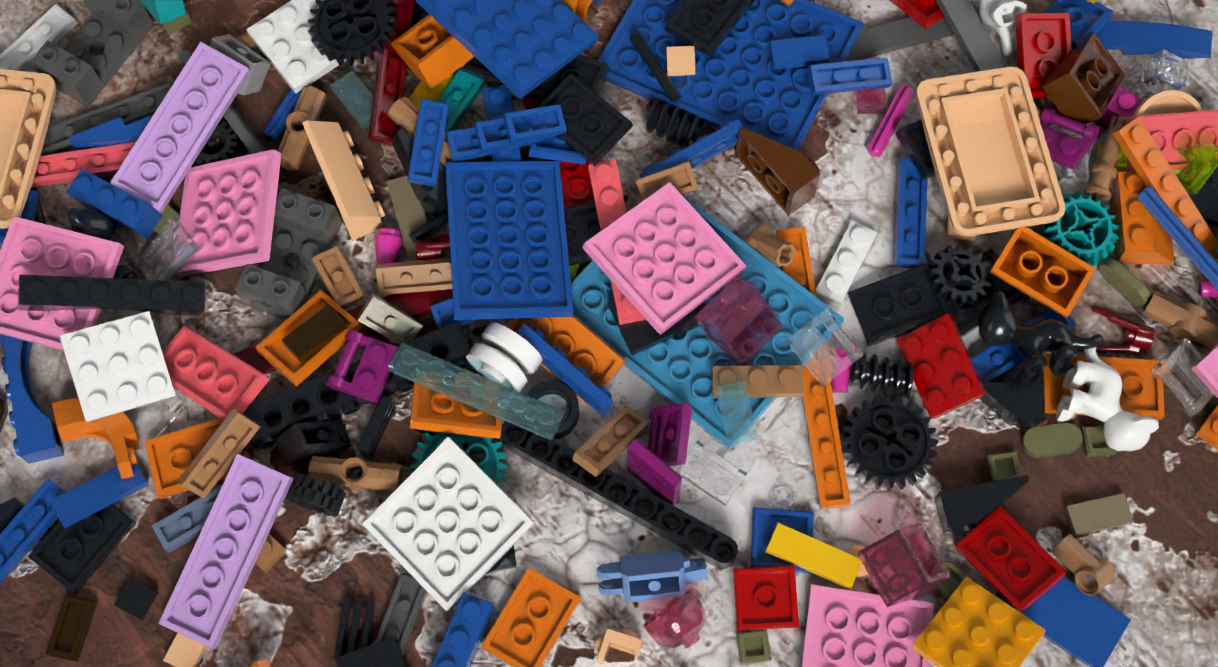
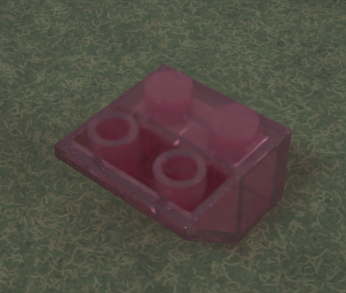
(739, 321)
(904, 565)

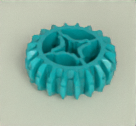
(1082, 240)

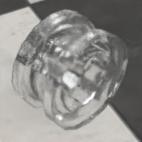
(779, 487)

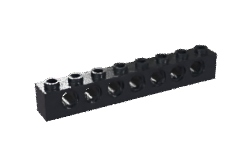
(314, 391)

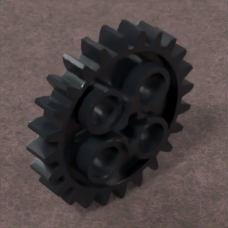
(353, 24)
(900, 420)

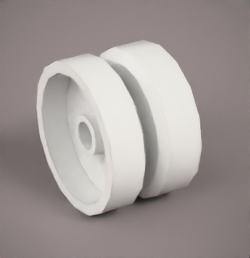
(504, 357)

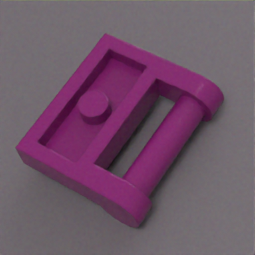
(1064, 148)
(371, 371)
(670, 432)

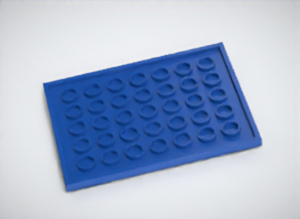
(740, 74)

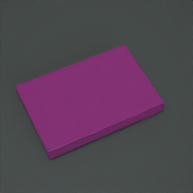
(653, 473)

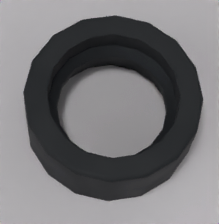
(561, 389)

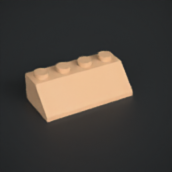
(344, 177)

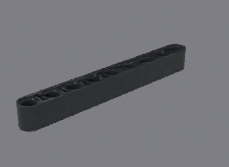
(626, 505)

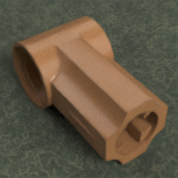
(770, 246)
(1090, 572)

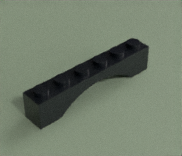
(73, 293)

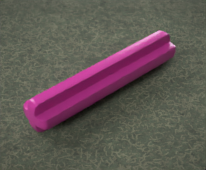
(890, 120)

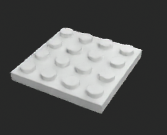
(448, 523)

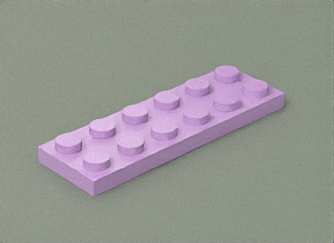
(181, 126)
(226, 551)

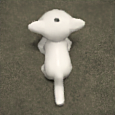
(999, 15)
(1121, 428)

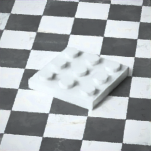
(288, 45)
(117, 366)

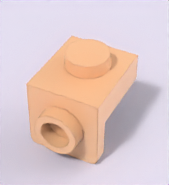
(624, 641)

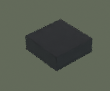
(136, 599)

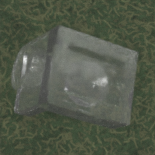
(1165, 68)

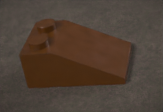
(1084, 81)
(779, 169)

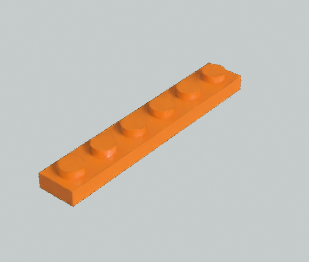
(1158, 174)

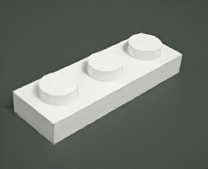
(845, 263)

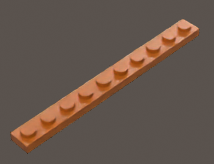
(818, 400)

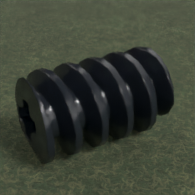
(673, 125)
(883, 374)

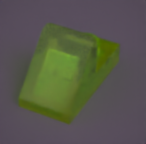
(1202, 164)

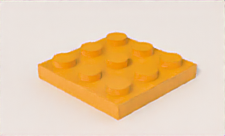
(978, 631)

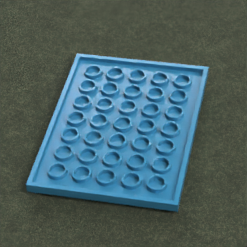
(684, 364)

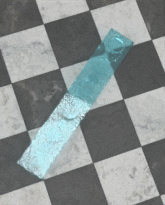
(476, 391)

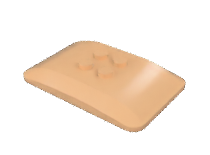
(24, 121)
(989, 151)

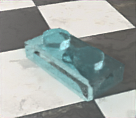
(354, 97)
(736, 413)

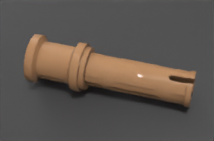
(1105, 171)

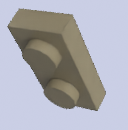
(389, 320)

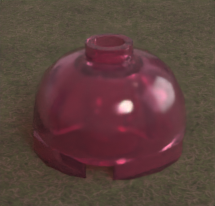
(677, 622)

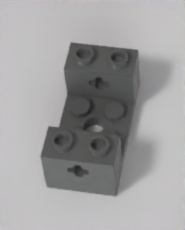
(113, 25)
(302, 231)

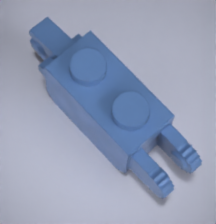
(650, 575)

